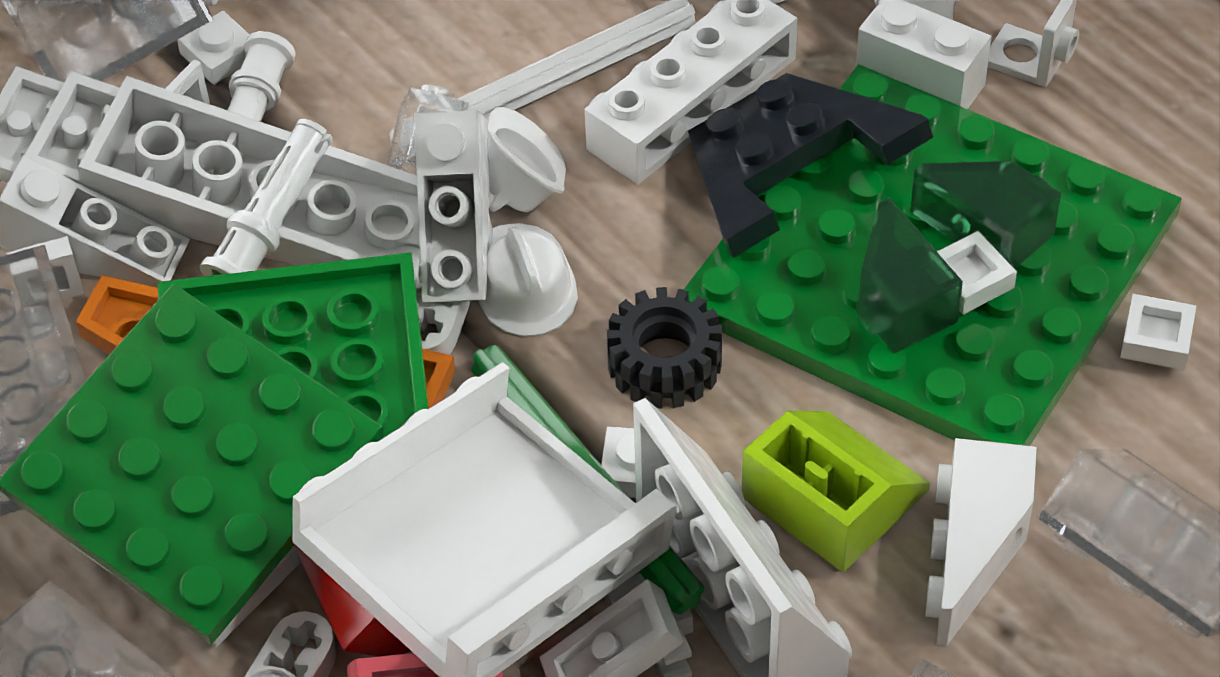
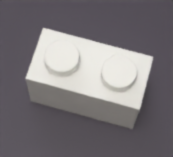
(925, 51)

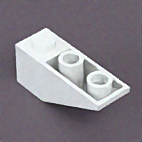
(452, 204)
(102, 233)
(986, 525)

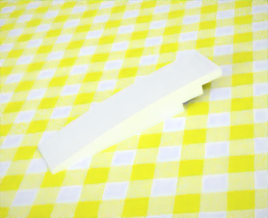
(154, 154)

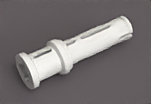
(256, 84)
(255, 229)

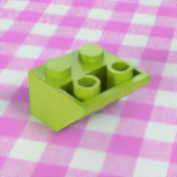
(827, 484)

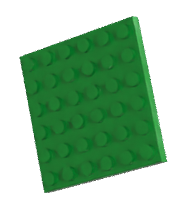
(1000, 363)

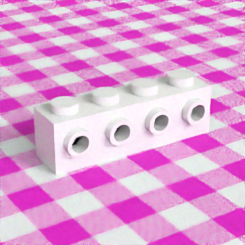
(699, 72)

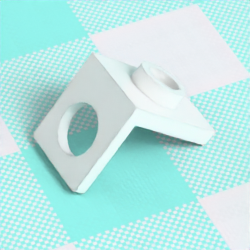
(1051, 49)

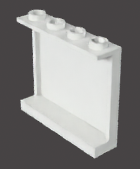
(476, 531)

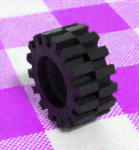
(661, 319)

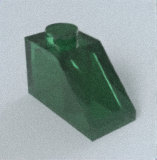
(993, 197)
(905, 283)

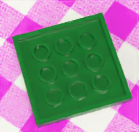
(337, 322)
(186, 461)

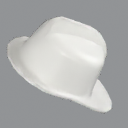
(522, 162)
(527, 281)

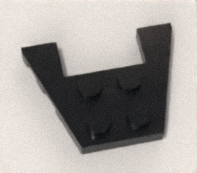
(781, 132)

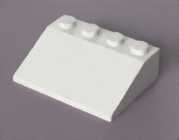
(750, 596)

